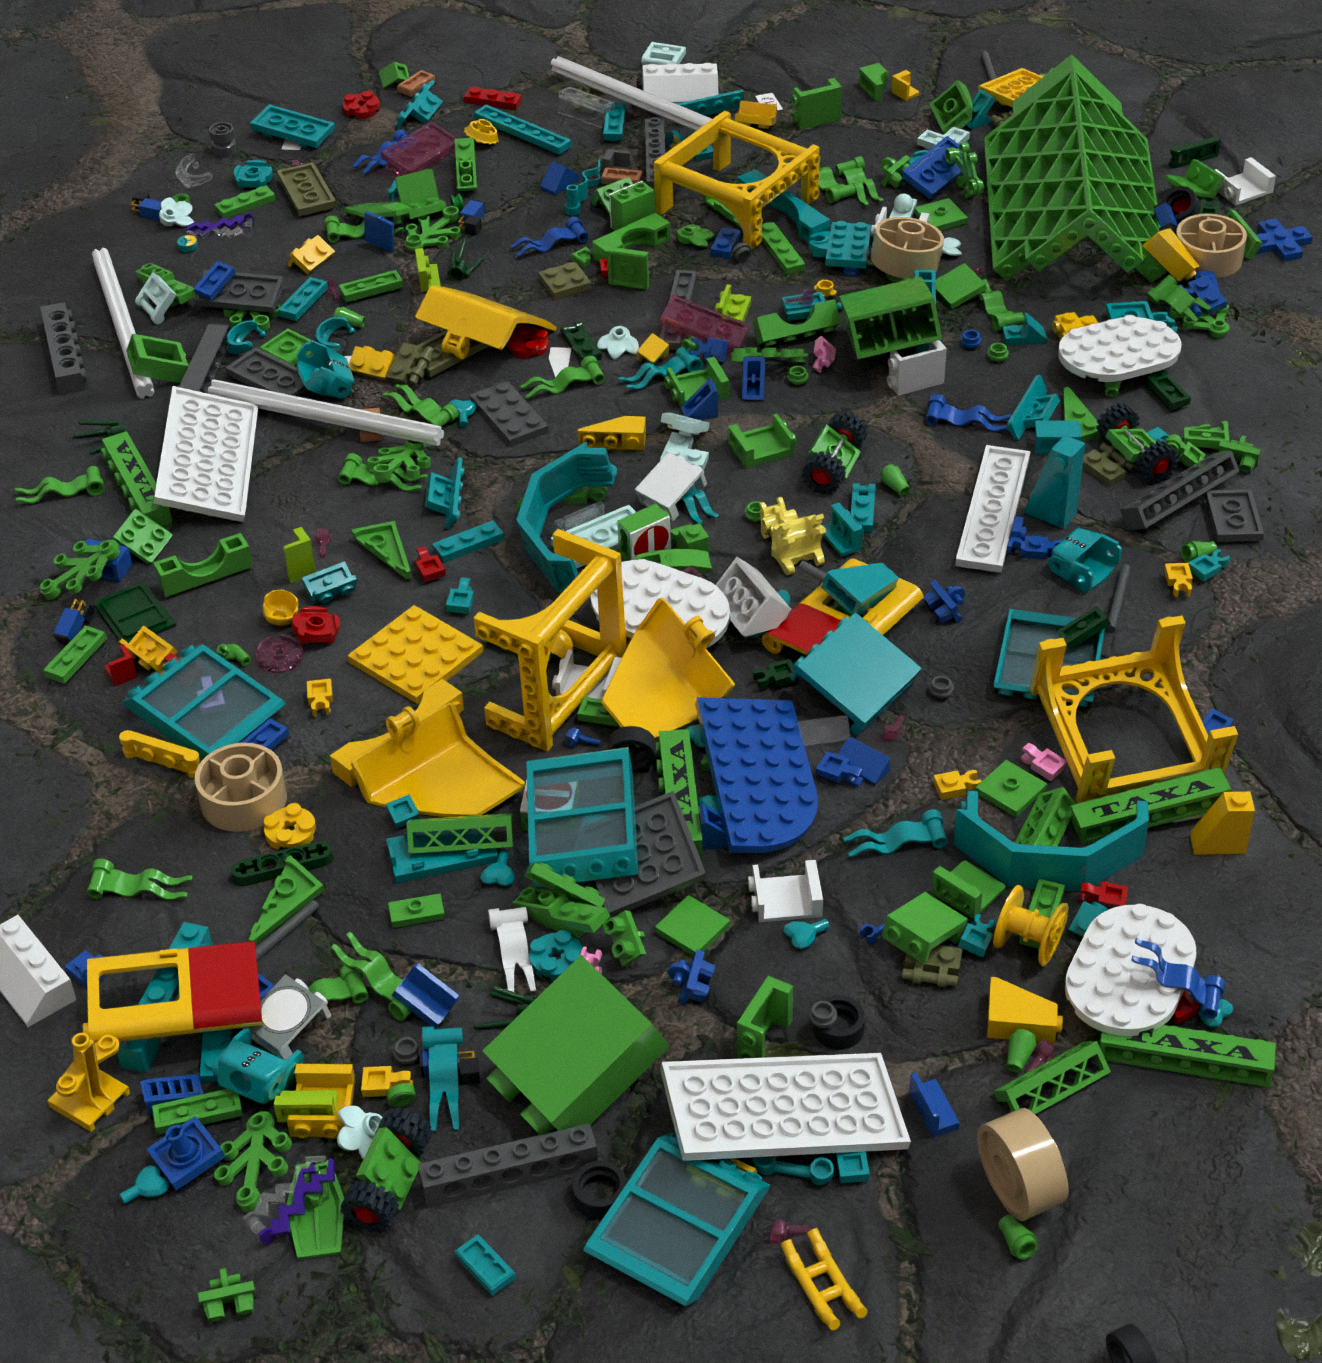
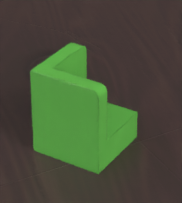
(393, 73)

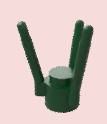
(458, 267)
(112, 428)
(522, 1001)

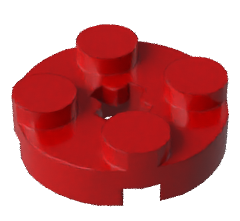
(361, 105)
(528, 341)
(325, 630)

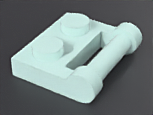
(663, 54)
(159, 293)

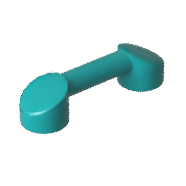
(819, 1172)

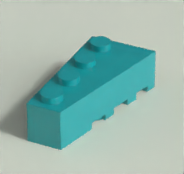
(1058, 486)

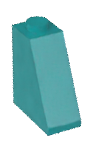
(860, 586)

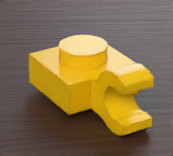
(380, 1079)

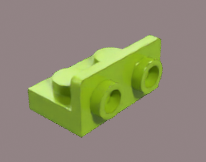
(427, 272)
(733, 305)

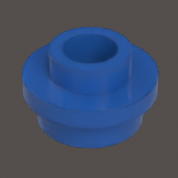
(971, 339)

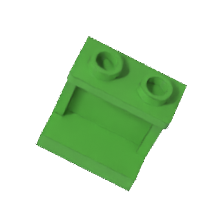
(817, 105)
(685, 385)
(763, 443)
(922, 926)
(770, 1005)

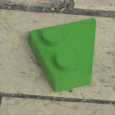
(1205, 436)

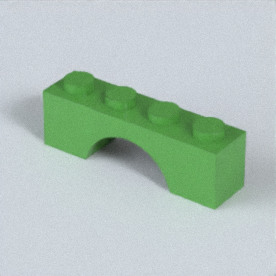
(648, 231)
(772, 328)
(229, 558)

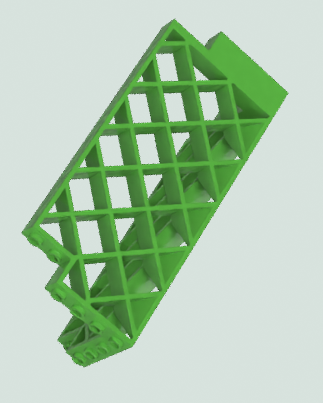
(1068, 172)

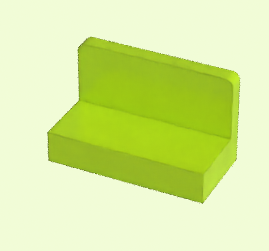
(299, 556)
(305, 1103)

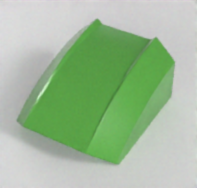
(953, 107)

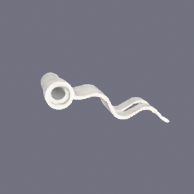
(512, 942)

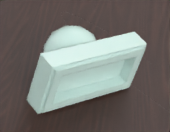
(903, 206)

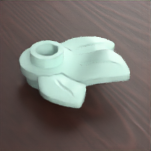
(175, 213)
(950, 247)
(618, 342)
(356, 1132)

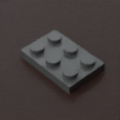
(1234, 515)

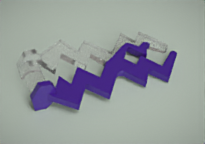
(247, 223)
(299, 1188)

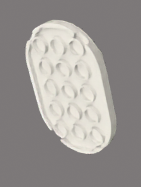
(1119, 348)
(685, 593)
(1113, 990)

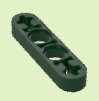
(278, 858)

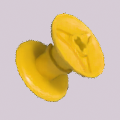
(1030, 925)

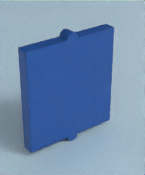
(379, 231)

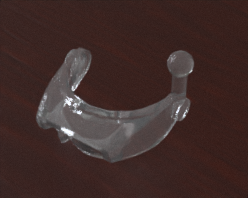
(188, 179)

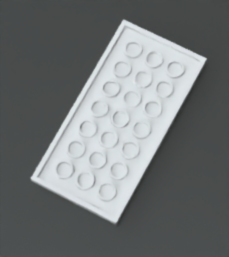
(206, 454)
(783, 1106)

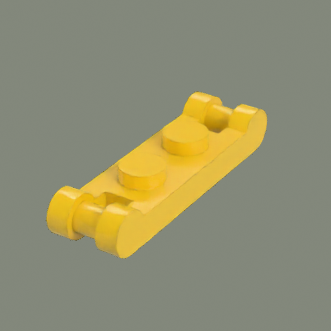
(159, 752)

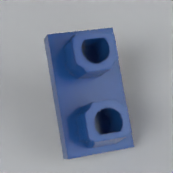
(947, 600)
(697, 968)

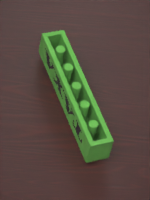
(133, 477)
(678, 776)
(1166, 803)
(1194, 1054)

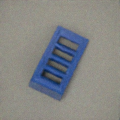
(159, 1086)

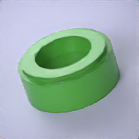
(401, 1095)

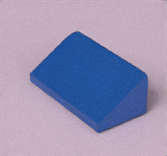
(873, 763)

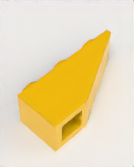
(618, 433)

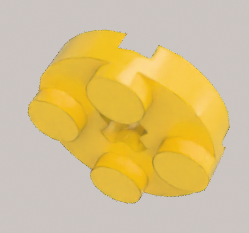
(290, 816)

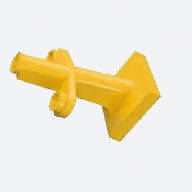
(84, 1089)

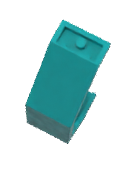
(546, 488)
(1026, 864)

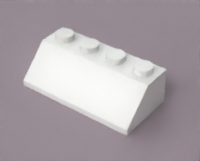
(680, 81)
(751, 599)
(30, 975)

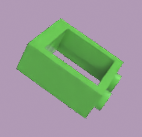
(157, 358)

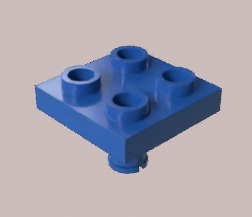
(185, 1152)

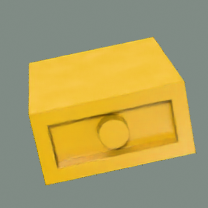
(322, 1077)

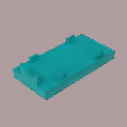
(292, 126)
(421, 865)

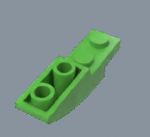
(465, 164)
(183, 291)
(680, 559)
(558, 913)

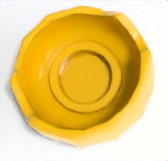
(279, 607)
(562, 644)

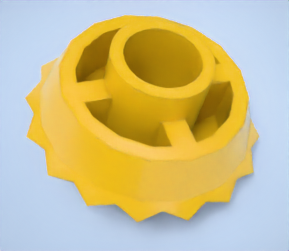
(482, 132)

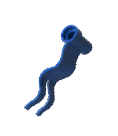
(399, 135)
(573, 230)
(941, 411)
(1204, 990)

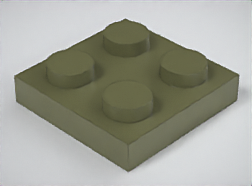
(565, 280)

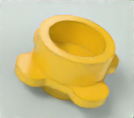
(826, 288)

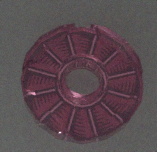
(270, 662)

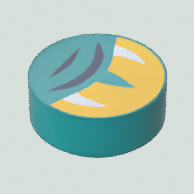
(673, 138)
(187, 243)

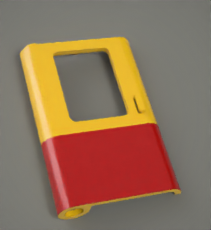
(813, 619)
(214, 987)

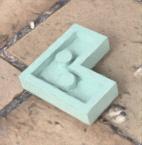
(930, 138)
(685, 425)
(681, 445)

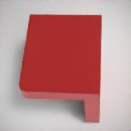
(122, 669)

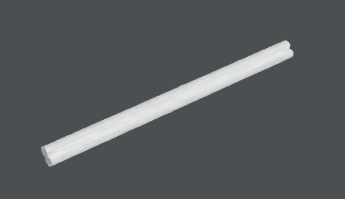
(629, 94)
(120, 315)
(330, 412)

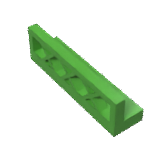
(1047, 820)
(456, 823)
(1047, 1071)

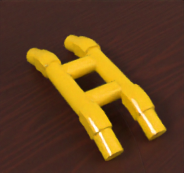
(828, 1265)

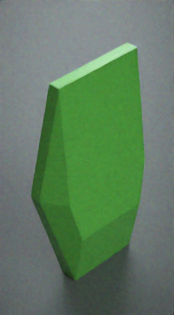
(385, 209)
(321, 1228)

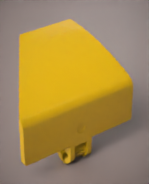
(472, 318)
(665, 673)
(435, 766)

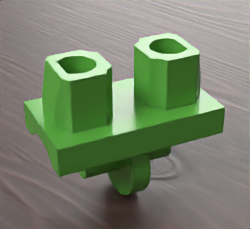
(894, 170)
(1243, 453)
(625, 937)
(241, 1294)

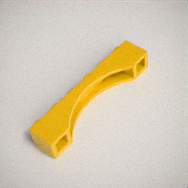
(432, 699)

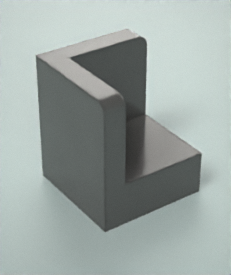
(616, 159)

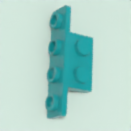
(715, 103)
(423, 106)
(1032, 407)
(443, 493)

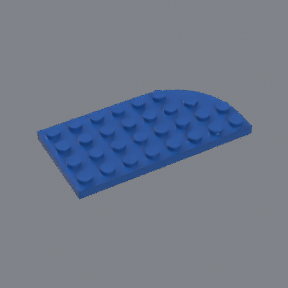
(758, 772)

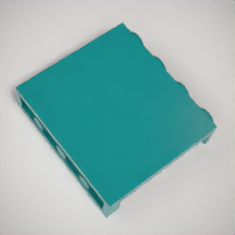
(857, 670)

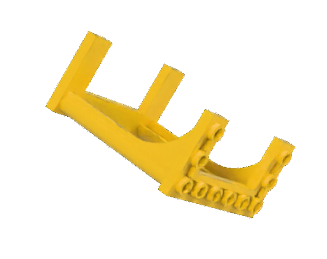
(743, 205)
(535, 636)
(1163, 660)

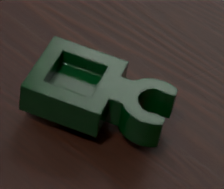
(776, 673)

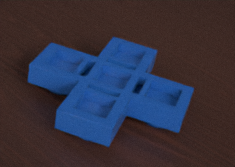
(1282, 241)

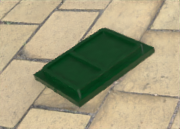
(131, 609)

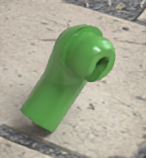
(233, 652)

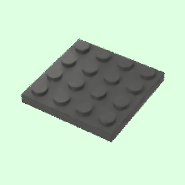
(665, 858)

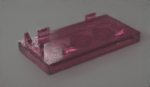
(419, 149)
(702, 322)

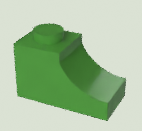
(873, 80)
(690, 537)

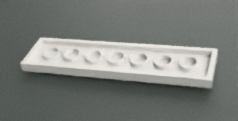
(993, 509)

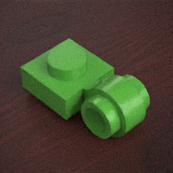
(1188, 452)
(580, 496)

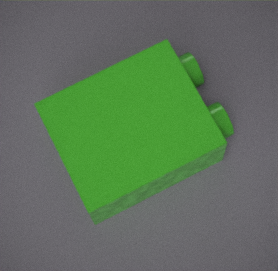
(890, 317)
(573, 1050)

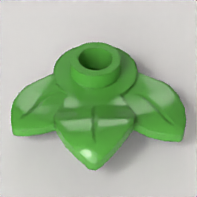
(694, 235)

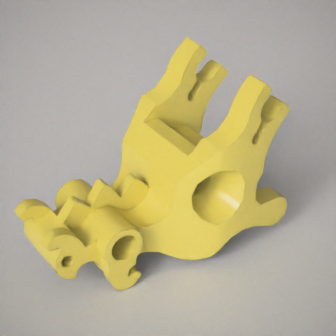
(792, 536)

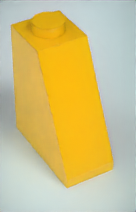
(1172, 255)
(1225, 826)
(1019, 1009)

